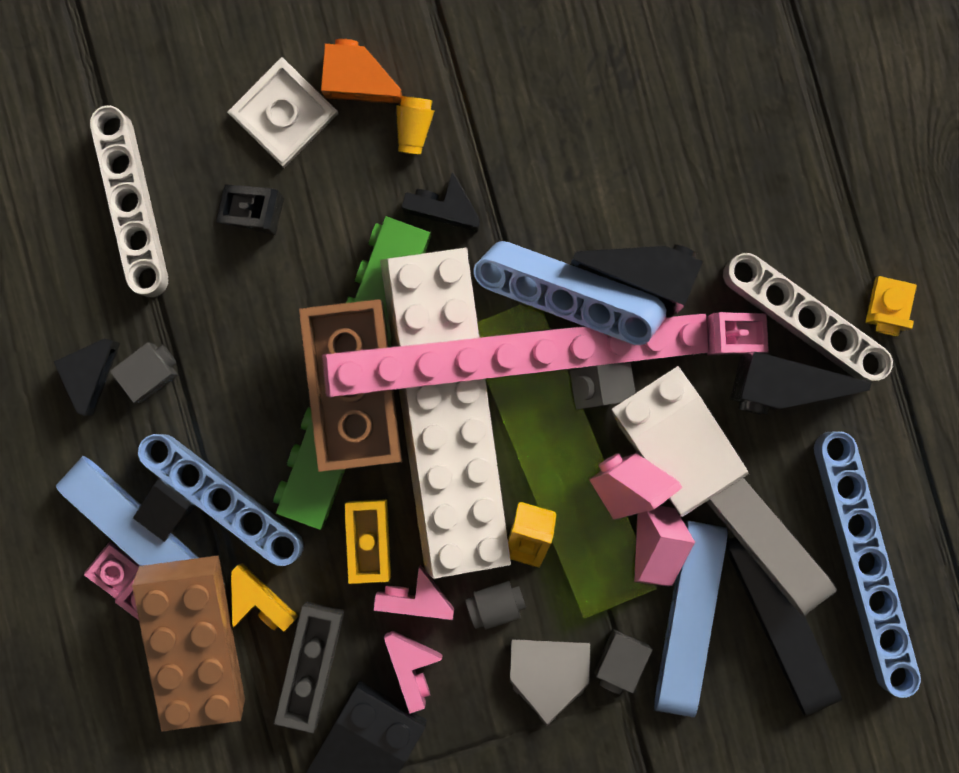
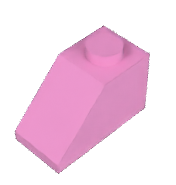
(632, 485)

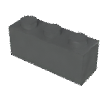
(309, 667)

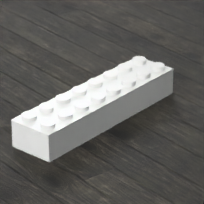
(447, 422)

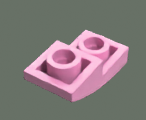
(115, 574)

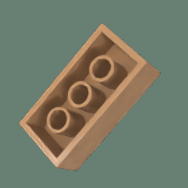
(350, 427)
(189, 643)

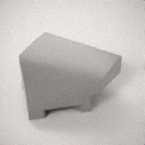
(549, 674)

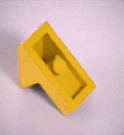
(531, 534)
(251, 592)

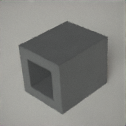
(145, 371)
(602, 385)
(622, 662)

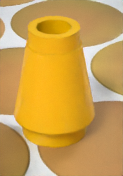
(413, 123)

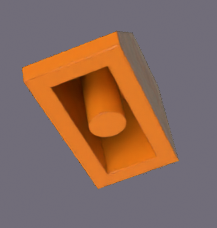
(356, 75)

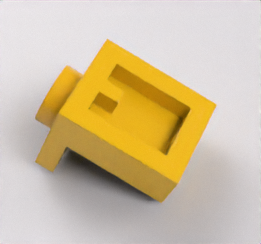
(891, 305)

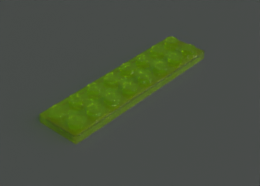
(558, 461)

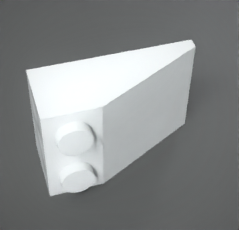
(681, 437)

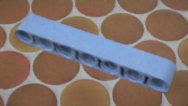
(880, 577)

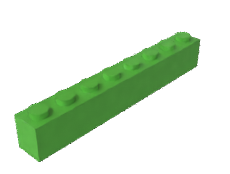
(311, 493)

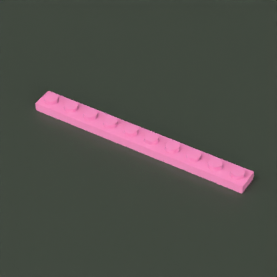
(504, 356)

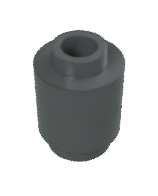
(495, 605)

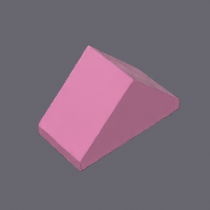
(737, 333)
(661, 546)

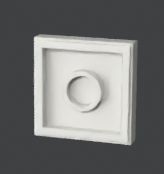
(283, 112)

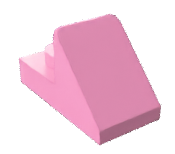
(427, 602)
(407, 657)

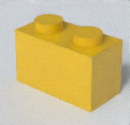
(367, 541)

